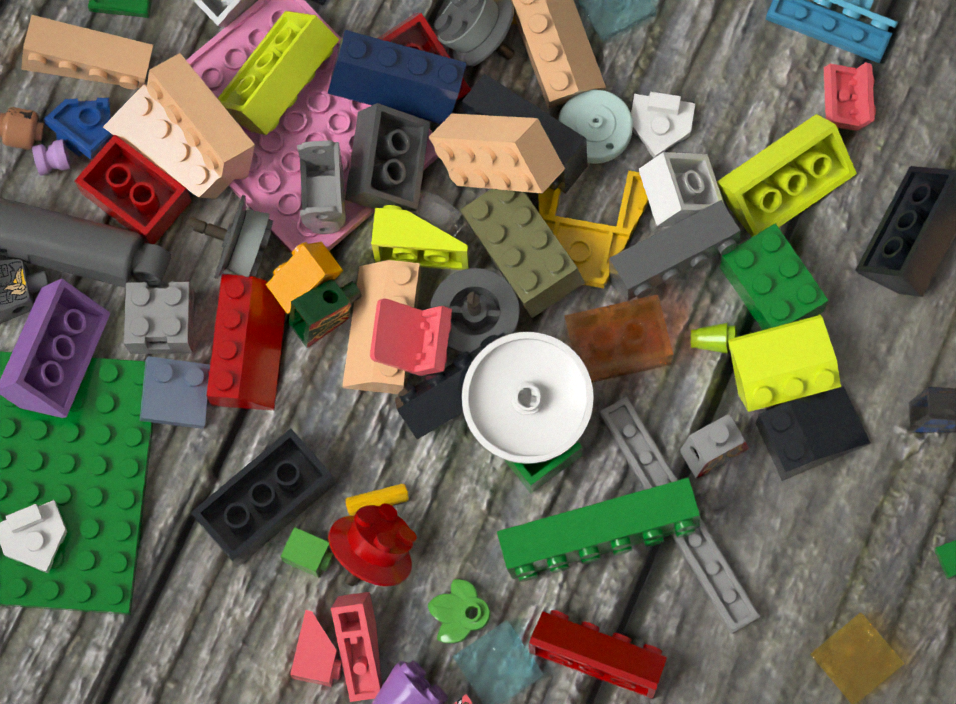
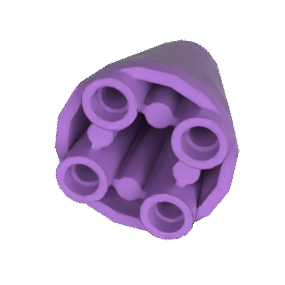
(408, 686)

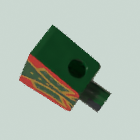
(322, 310)

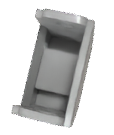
(322, 186)

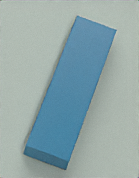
(830, 27)

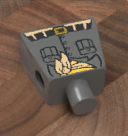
(18, 288)

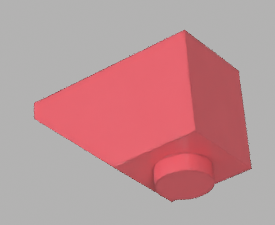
(315, 654)

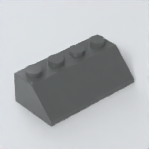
(674, 251)

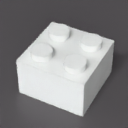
(679, 186)

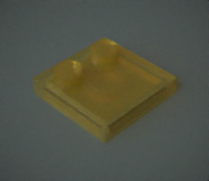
(857, 659)

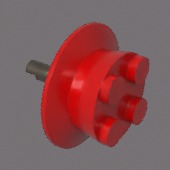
(373, 545)

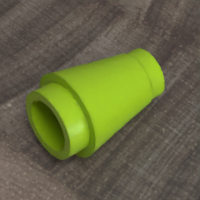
(713, 337)

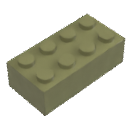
(523, 248)

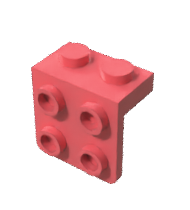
(410, 337)

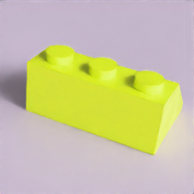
(784, 363)

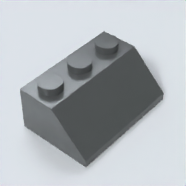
(387, 158)

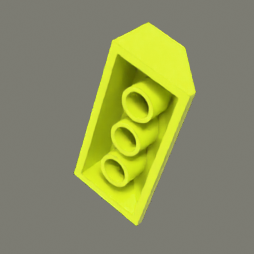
(278, 71)
(787, 176)

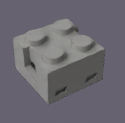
(159, 318)

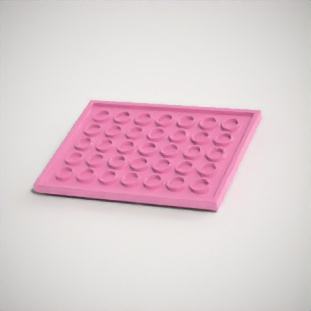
(316, 116)

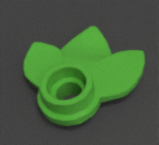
(454, 612)

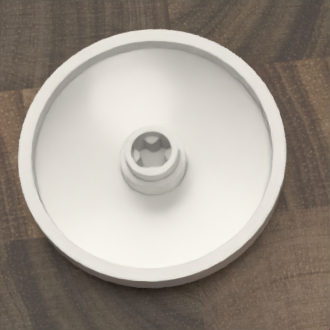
(527, 397)

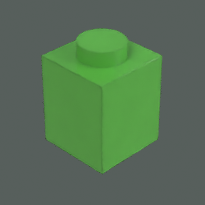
(307, 553)

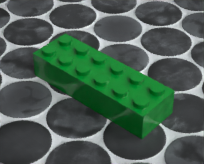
(599, 530)

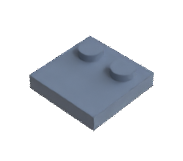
(174, 392)

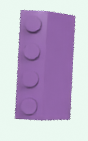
(53, 350)

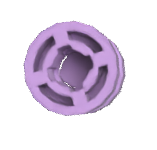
(54, 157)

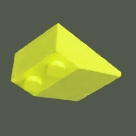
(408, 238)

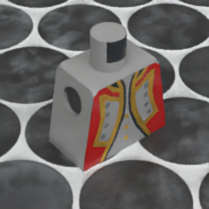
(714, 445)

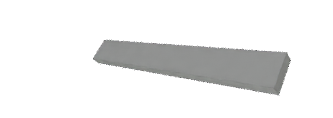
(699, 548)

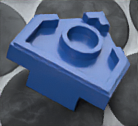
(81, 125)

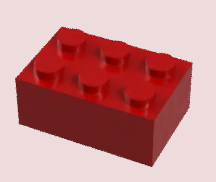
(133, 190)

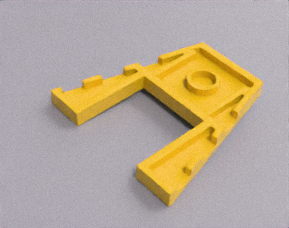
(594, 243)

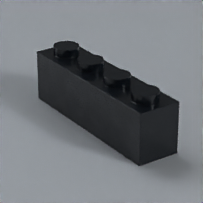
(438, 396)

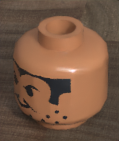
(20, 128)

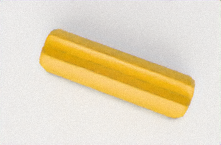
(390, 495)

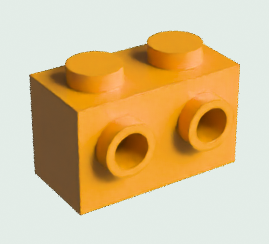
(304, 271)

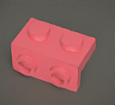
(849, 95)

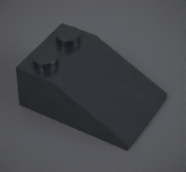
(811, 431)

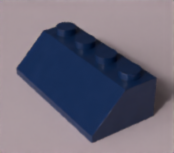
(396, 77)

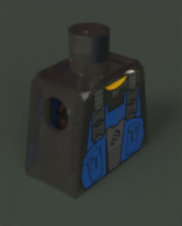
(933, 411)

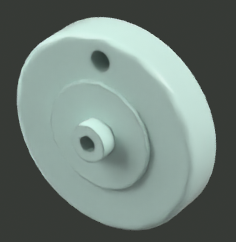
(602, 121)

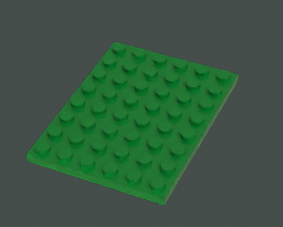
(97, 476)

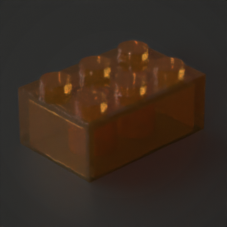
(620, 338)

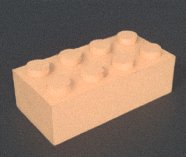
(497, 152)

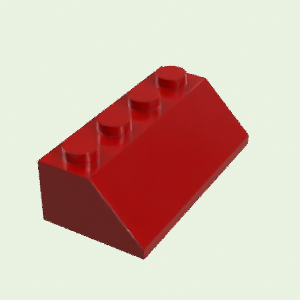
(246, 345)
(597, 654)

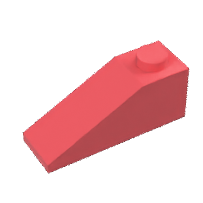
(358, 645)

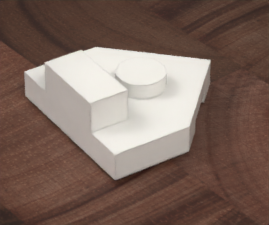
(661, 120)
(33, 535)

